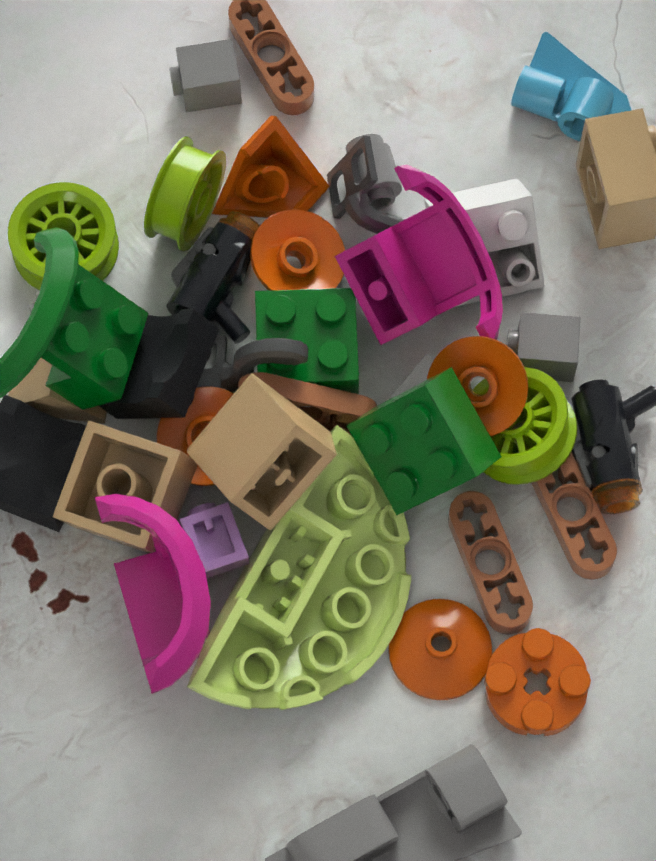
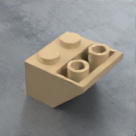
(262, 451)

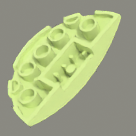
(314, 596)

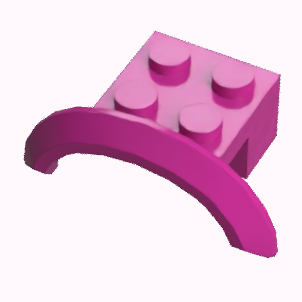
(423, 265)
(162, 591)

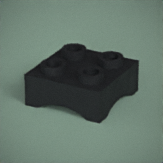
(166, 367)
(34, 460)

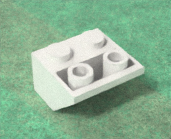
(509, 232)

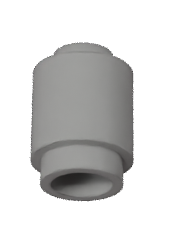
(388, 185)

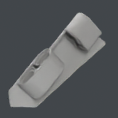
(430, 817)

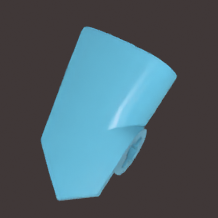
(565, 89)

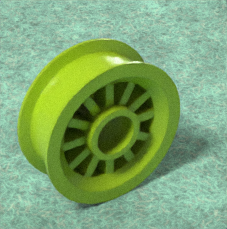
(184, 193)
(94, 233)
(523, 450)

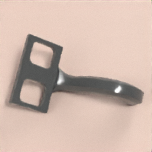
(356, 200)
(248, 356)

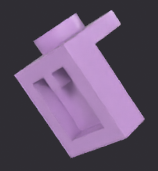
(215, 537)

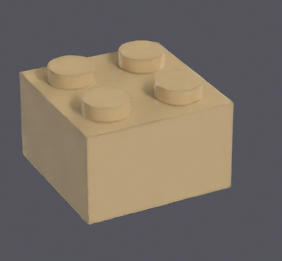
(619, 177)
(122, 465)

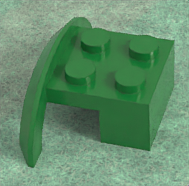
(77, 328)

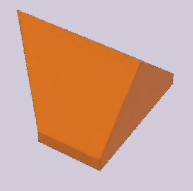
(270, 175)

